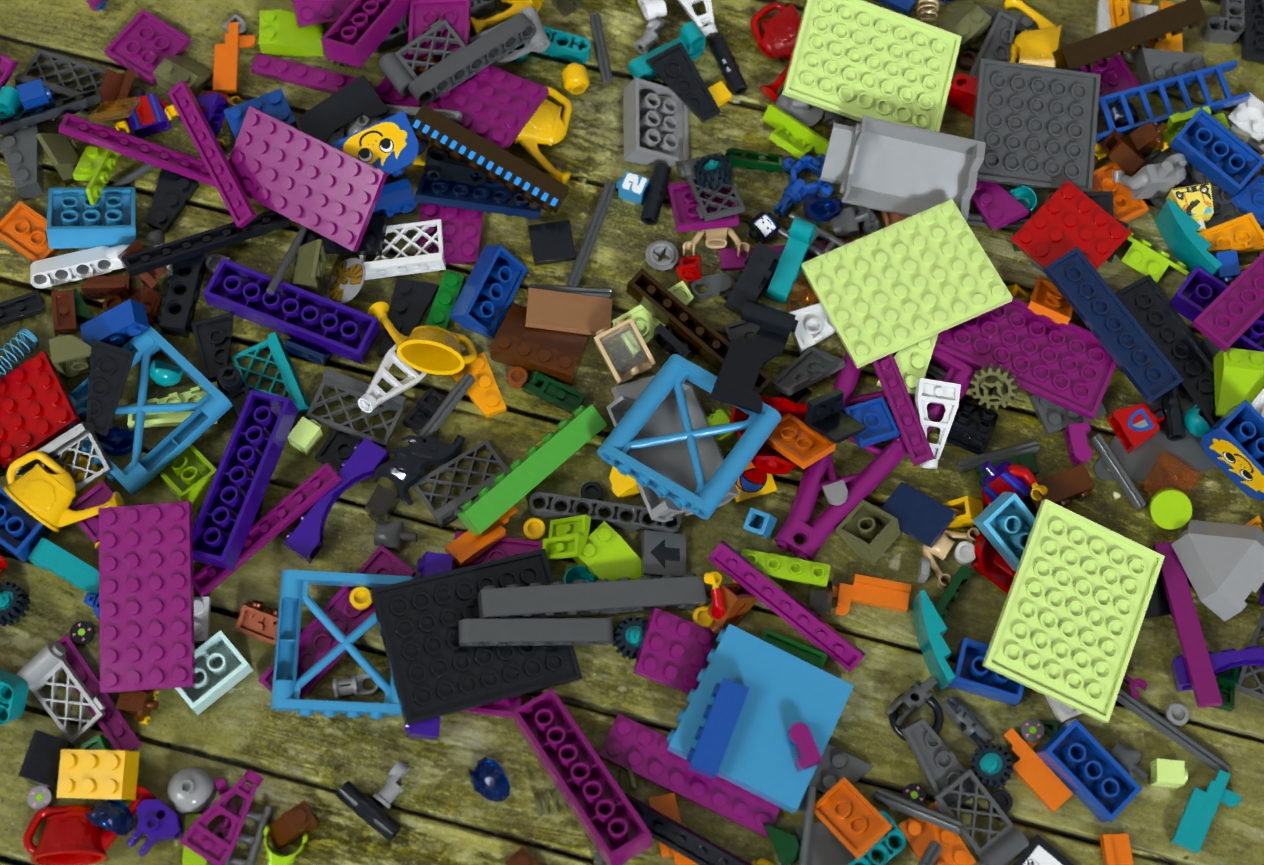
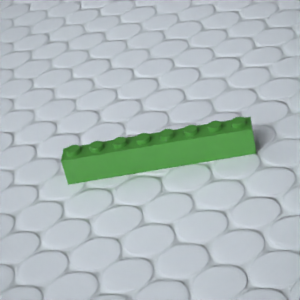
(531, 470)

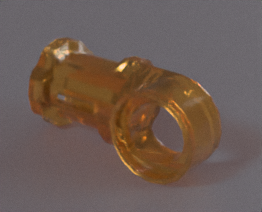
(806, 297)

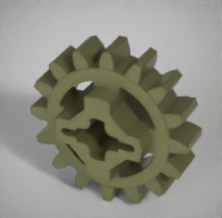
(993, 377)

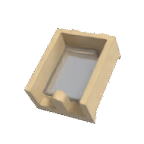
(624, 350)

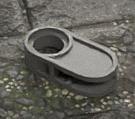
(716, 285)

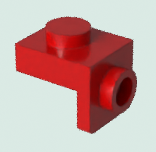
(690, 268)

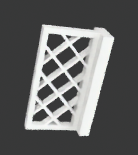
(408, 264)

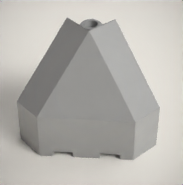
(1222, 563)

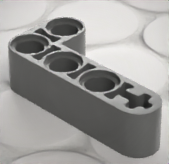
(1228, 26)

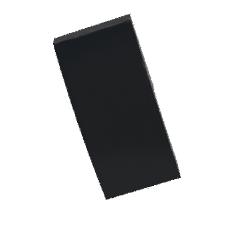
(422, 412)

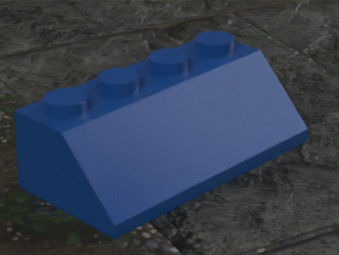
(1217, 152)
(488, 291)

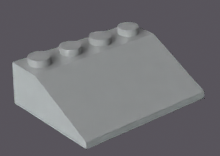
(654, 124)

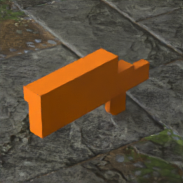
(227, 59)
(469, 546)
(872, 592)
(1036, 773)
(668, 806)
(1116, 849)

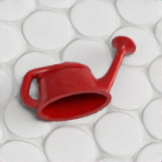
(778, 39)
(70, 835)

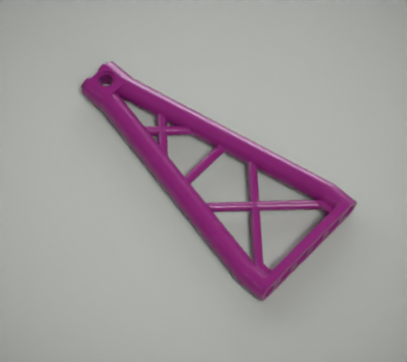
(862, 483)

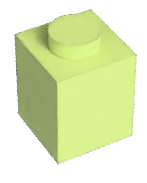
(305, 435)
(1168, 773)

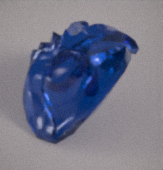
(821, 208)
(118, 441)
(490, 780)
(112, 815)

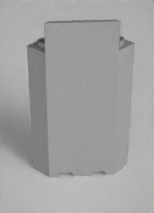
(901, 166)
(671, 458)

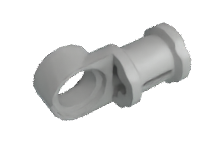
(650, 36)
(353, 686)
(391, 788)

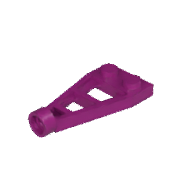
(208, 845)

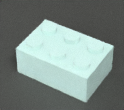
(216, 672)

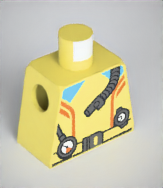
(1195, 201)

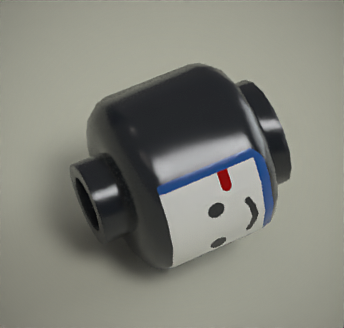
(1119, 117)
(763, 226)

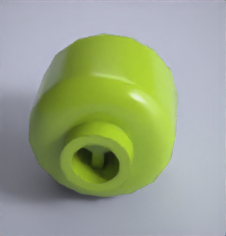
(719, 417)

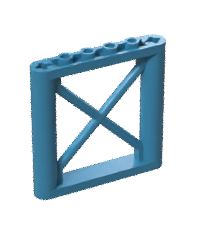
(206, 413)
(706, 496)
(285, 684)

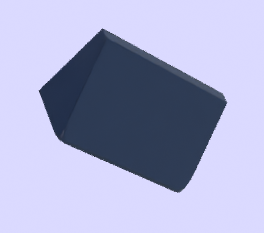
(308, 351)

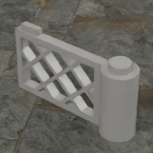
(537, 43)
(41, 670)

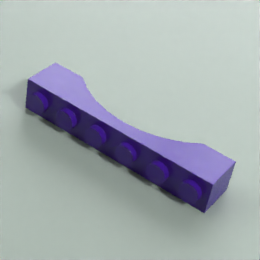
(308, 536)
(1220, 662)

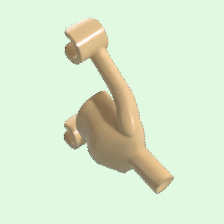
(716, 239)
(941, 550)

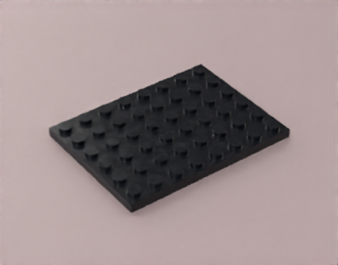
(424, 651)

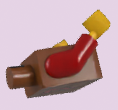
(728, 604)

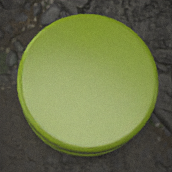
(1170, 508)

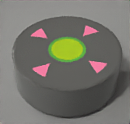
(1032, 730)

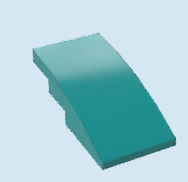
(1183, 239)
(929, 632)

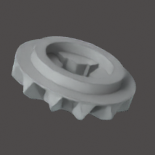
(658, 248)

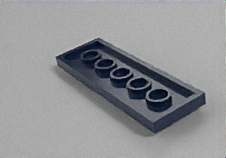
(488, 197)

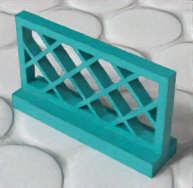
(284, 366)

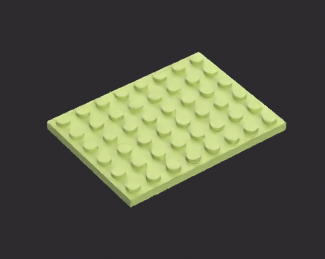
(872, 63)
(905, 283)
(1074, 611)

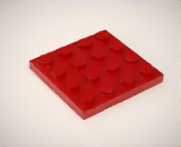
(1068, 222)
(32, 408)

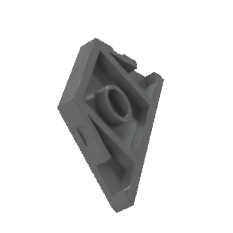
(834, 767)

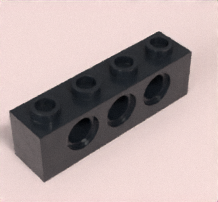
(180, 323)

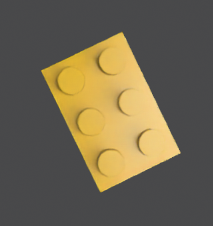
(98, 774)

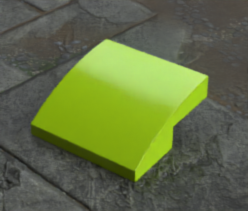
(567, 537)

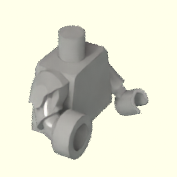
(1154, 179)

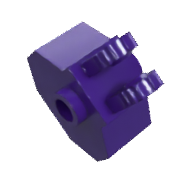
(153, 826)

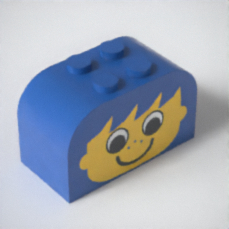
(386, 144)
(1238, 448)

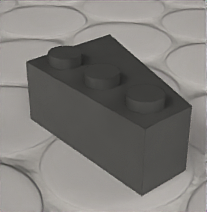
(1163, 64)
(25, 161)

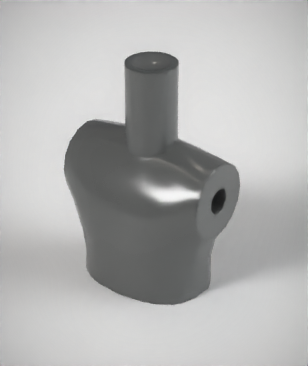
(848, 222)
(392, 534)
(1128, 759)

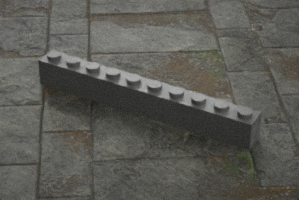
(592, 598)

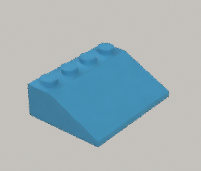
(81, 225)

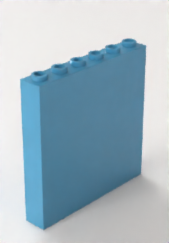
(780, 694)

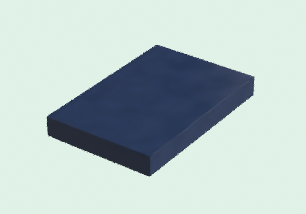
(919, 514)

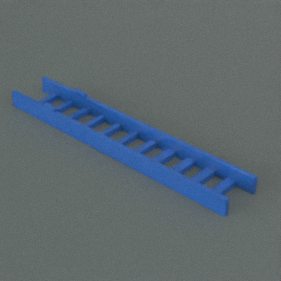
(1181, 81)

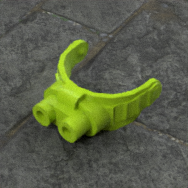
(276, 858)

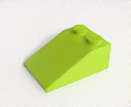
(283, 38)
(1237, 377)
(189, 477)
(609, 556)

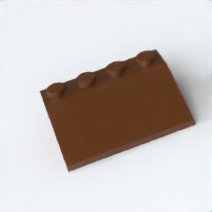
(536, 349)

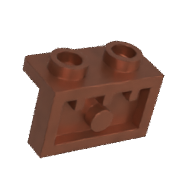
(258, 621)

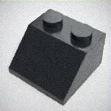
(43, 760)

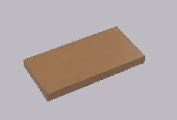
(567, 312)

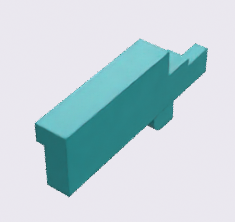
(1200, 812)

